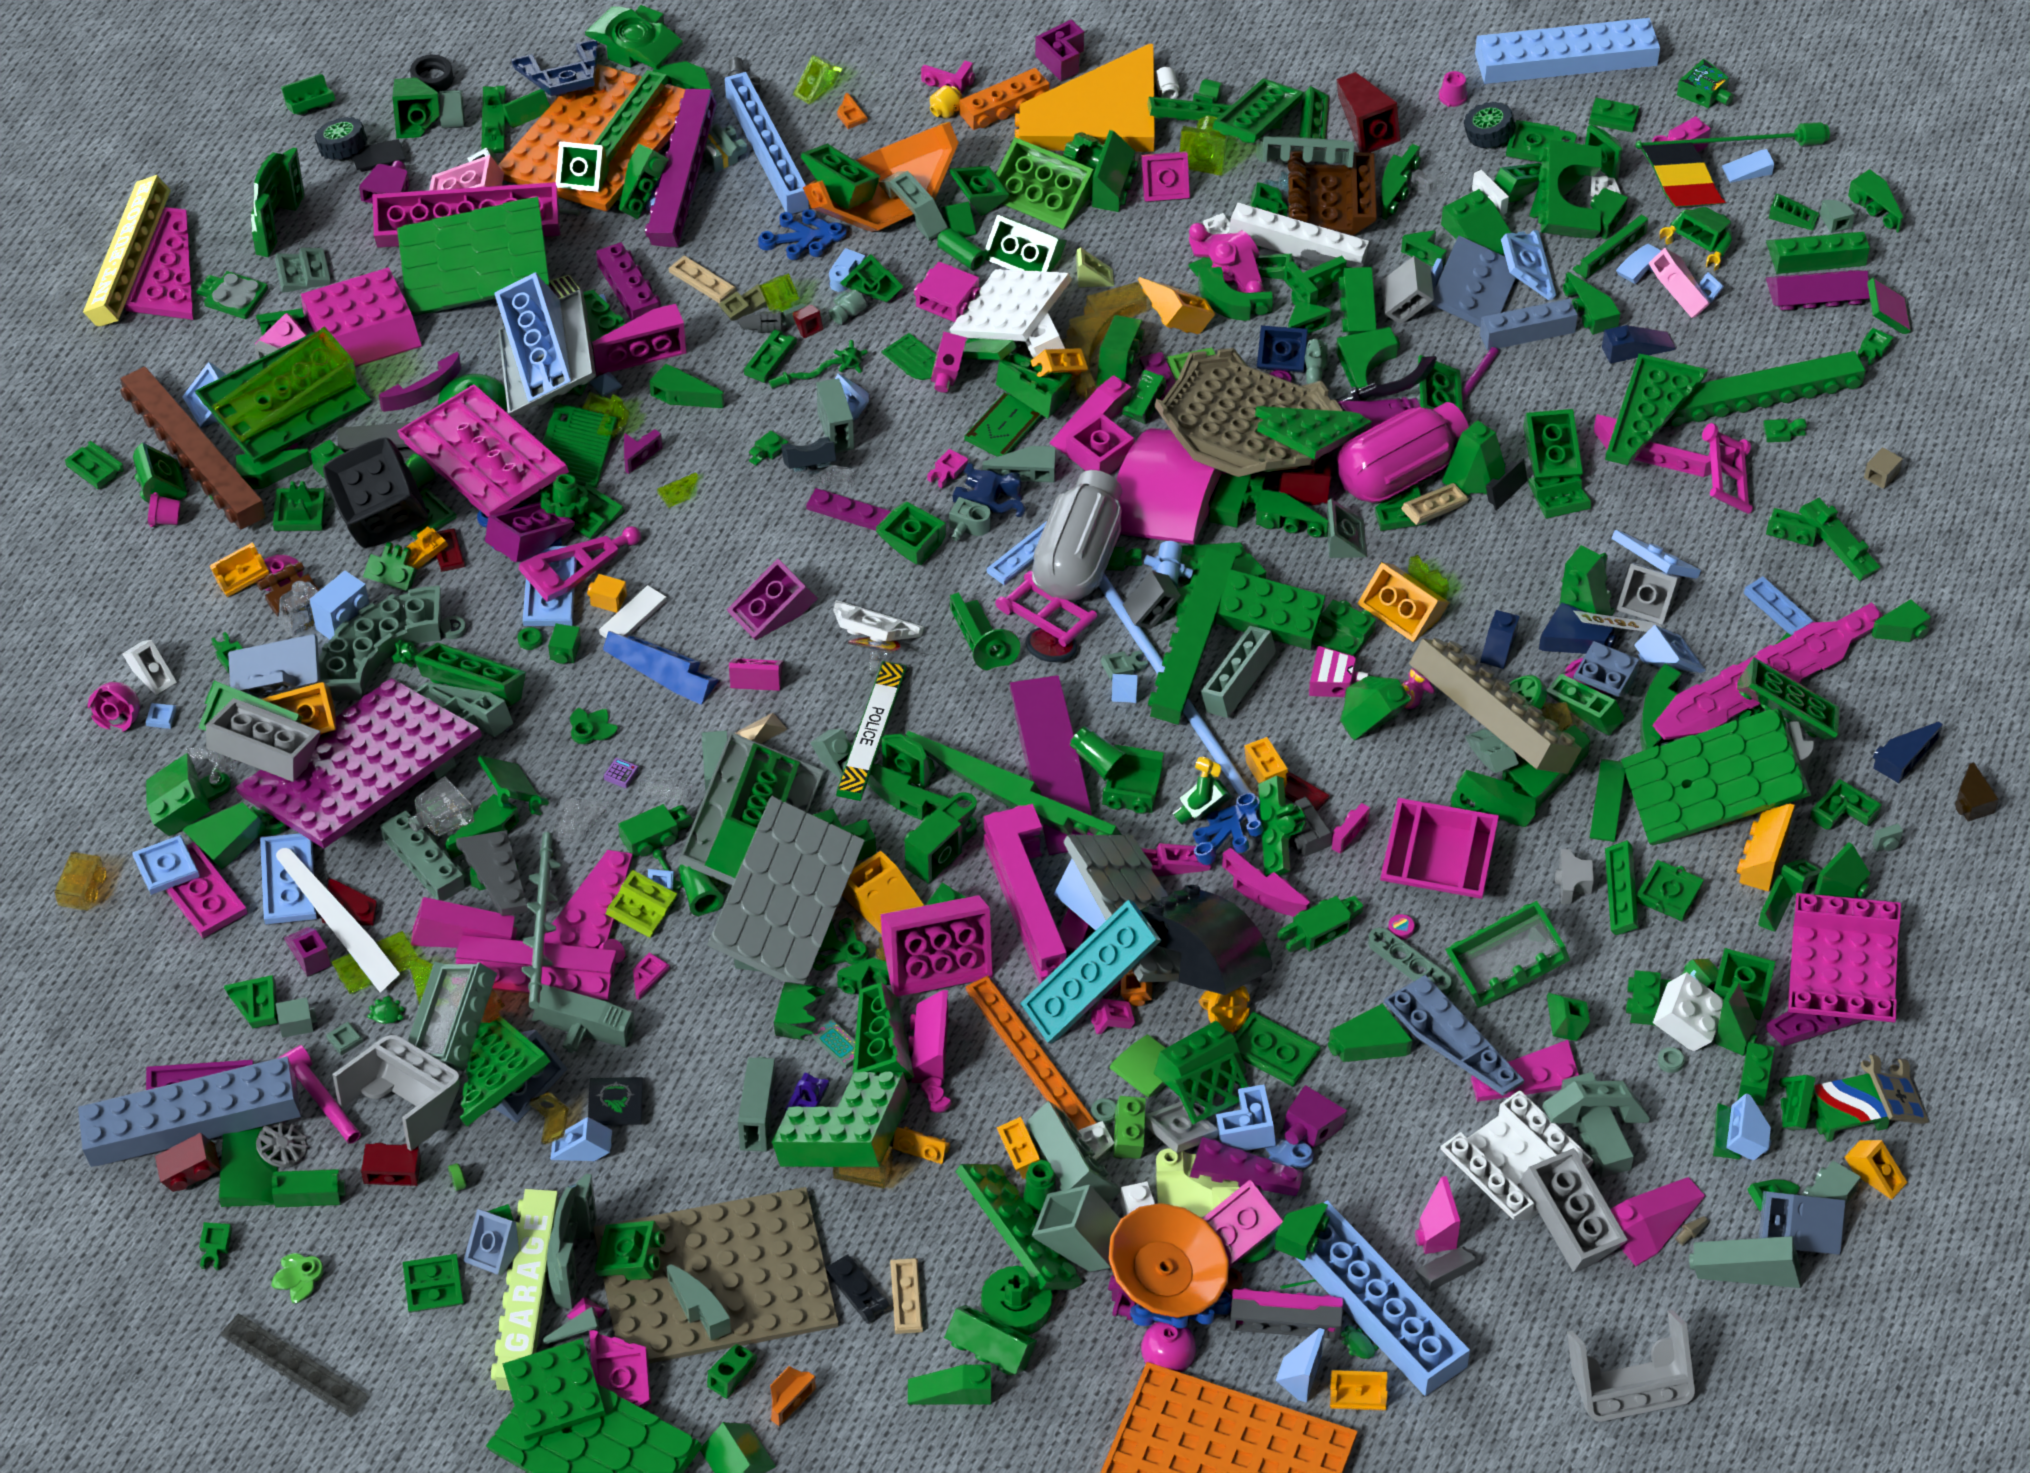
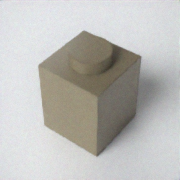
(1883, 468)

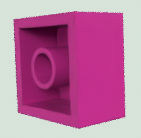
(1099, 445)

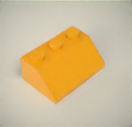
(1402, 602)
(312, 703)
(1765, 848)

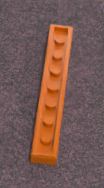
(1028, 1051)

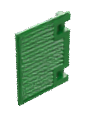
(578, 442)

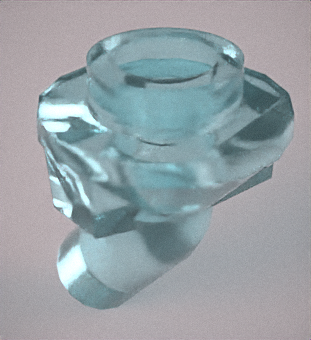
(1282, 184)

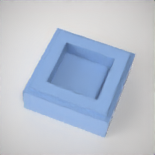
(161, 715)

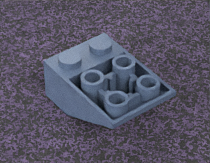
(1810, 1220)

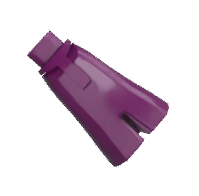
(1379, 410)

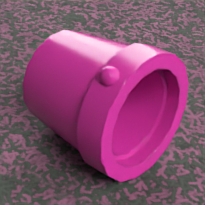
(1453, 89)
(163, 510)

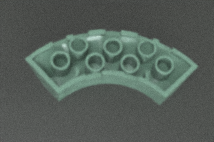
(371, 639)

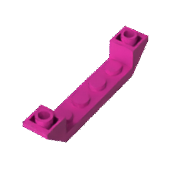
(1664, 455)

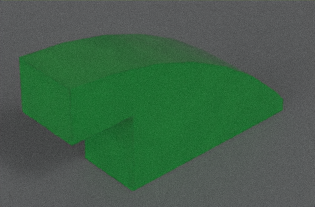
(1658, 697)

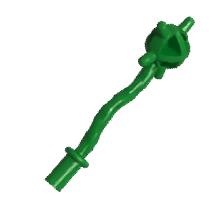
(849, 358)

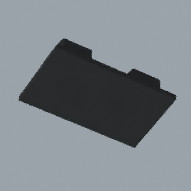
(378, 153)
(1501, 490)

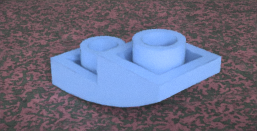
(1638, 263)

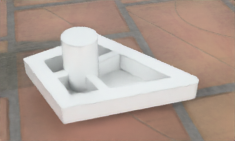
(1598, 183)
(1217, 225)
(1097, 1138)

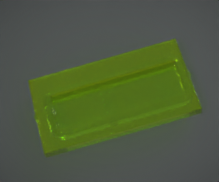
(395, 948)

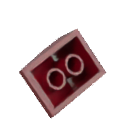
(1307, 482)

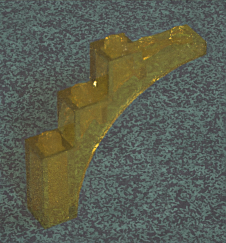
(1089, 329)

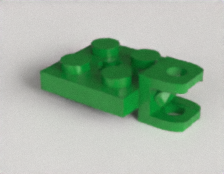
(1520, 143)

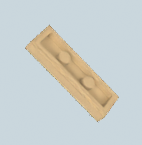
(702, 279)
(1434, 504)
(906, 1296)

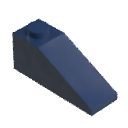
(1628, 341)
(1905, 751)

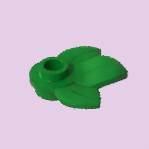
(593, 724)

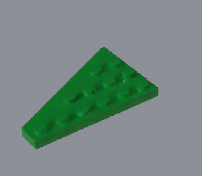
(498, 1066)

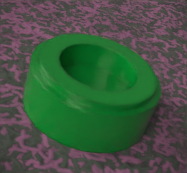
(529, 638)

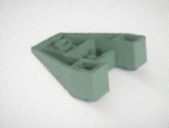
(474, 706)

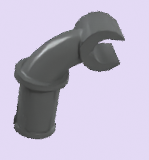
(735, 67)

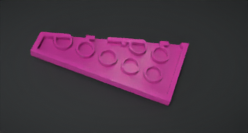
(165, 272)
(584, 917)

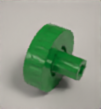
(1016, 1290)

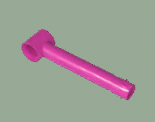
(300, 1063)

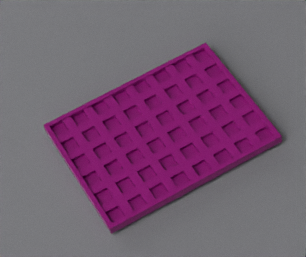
(369, 760)

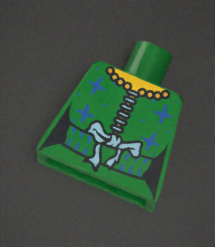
(1705, 85)

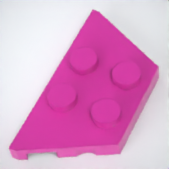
(621, 1368)

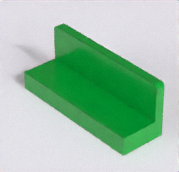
(969, 618)

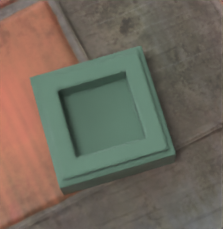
(344, 1038)

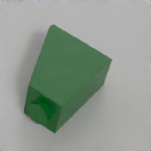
(226, 832)
(1369, 1037)

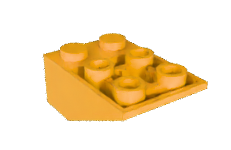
(1178, 307)
(879, 889)

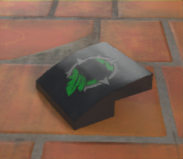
(616, 1100)

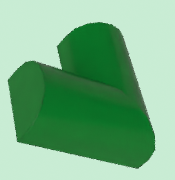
(1844, 799)

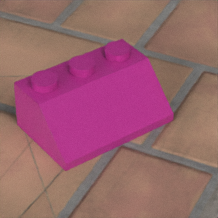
(929, 1037)

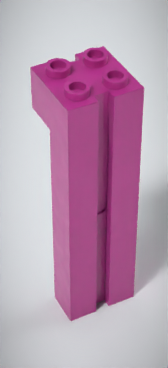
(1009, 847)

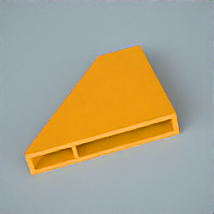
(1094, 103)

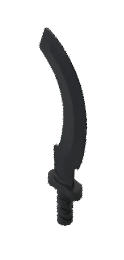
(1418, 375)

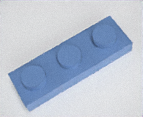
(1777, 605)

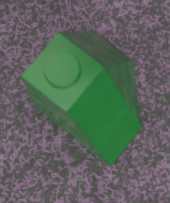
(414, 107)
(1475, 460)
(1372, 704)

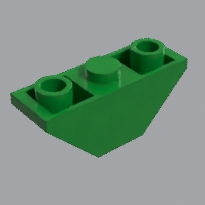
(685, 75)

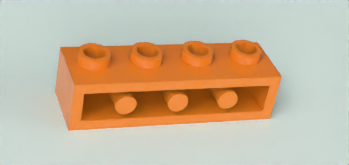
(1002, 99)

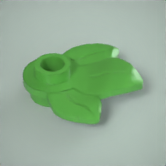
(295, 1278)

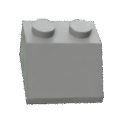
(1648, 593)

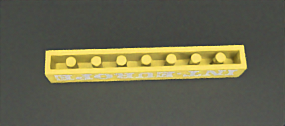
(127, 251)

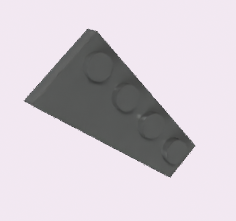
(496, 869)

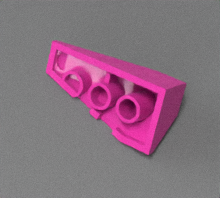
(1655, 1217)

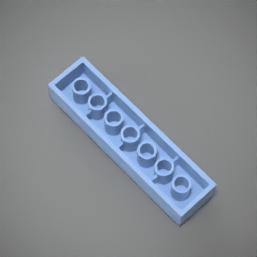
(1567, 50)
(1385, 1306)

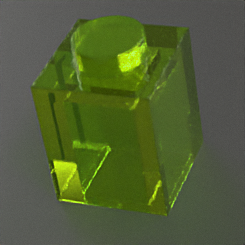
(779, 292)

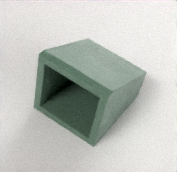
(1077, 1226)

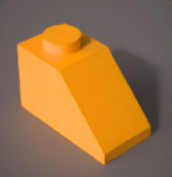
(1876, 1167)

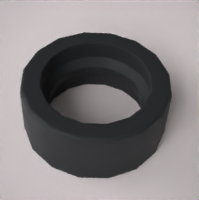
(433, 62)

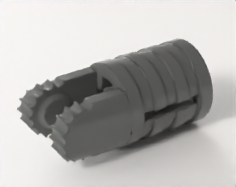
(769, 320)

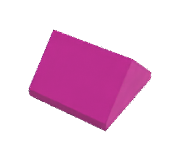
(755, 674)

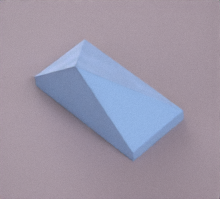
(855, 396)

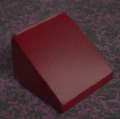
(808, 321)

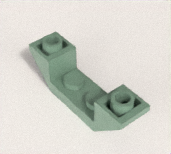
(918, 200)
(1566, 1104)

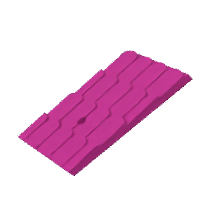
(482, 451)

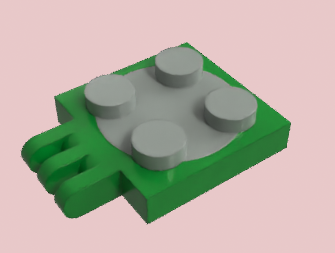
(232, 293)

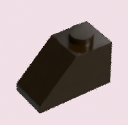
(1975, 795)

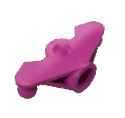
(1232, 252)

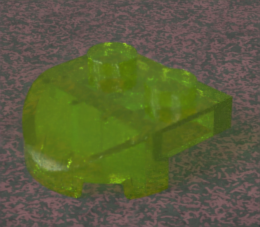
(608, 407)

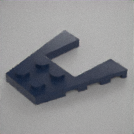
(564, 78)

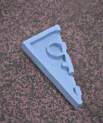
(1655, 555)

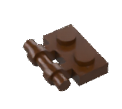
(271, 581)

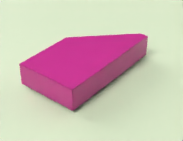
(647, 973)

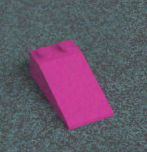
(641, 341)

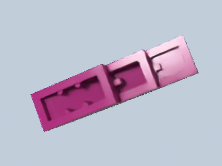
(1173, 860)

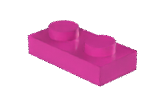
(1350, 828)

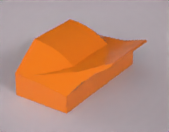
(789, 1393)

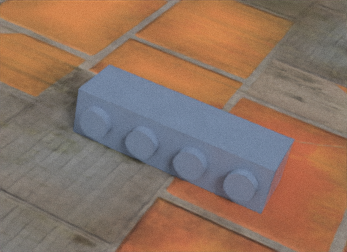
(1528, 324)

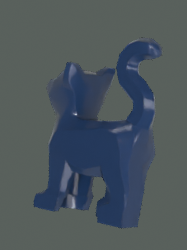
(988, 486)

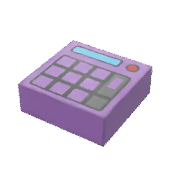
(621, 773)

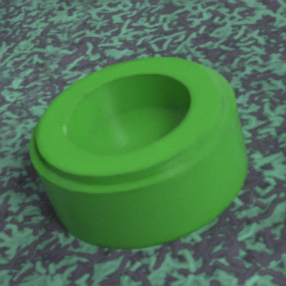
(457, 1176)

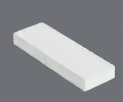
(634, 613)

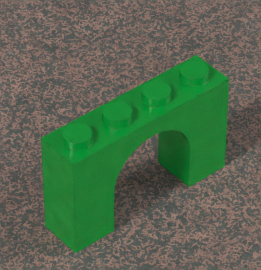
(1556, 213)

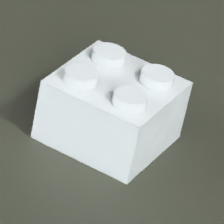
(1689, 1012)

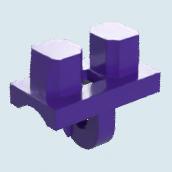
(811, 1088)

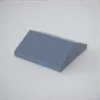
(492, 1242)

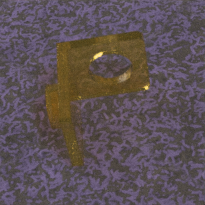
(554, 1117)

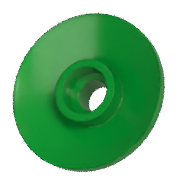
(996, 649)

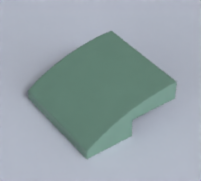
(312, 265)

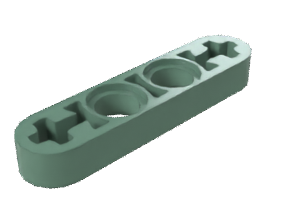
(1412, 958)

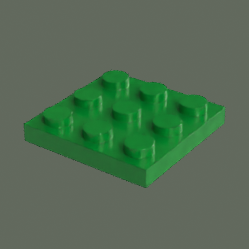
(553, 1389)

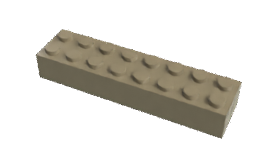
(1495, 705)

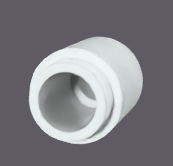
(1166, 82)

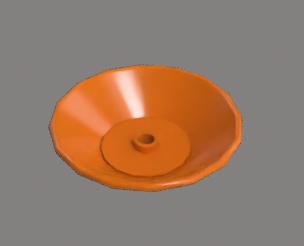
(1179, 1243)

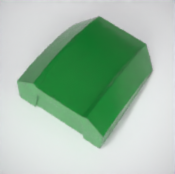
(912, 532)

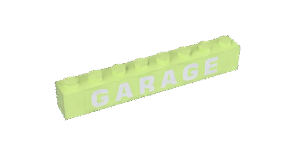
(527, 1282)

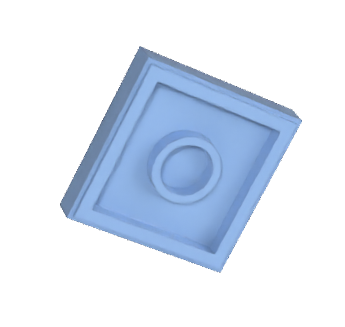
(165, 864)

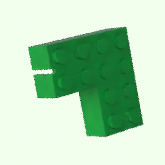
(849, 1134)

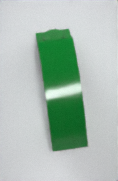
(1228, 301)

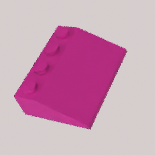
(937, 945)

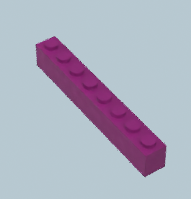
(682, 168)

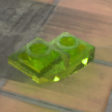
(1430, 579)

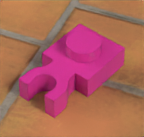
(947, 466)

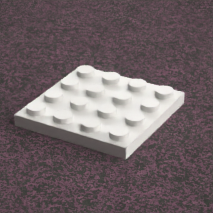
(1011, 304)

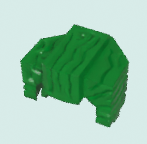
(1084, 150)

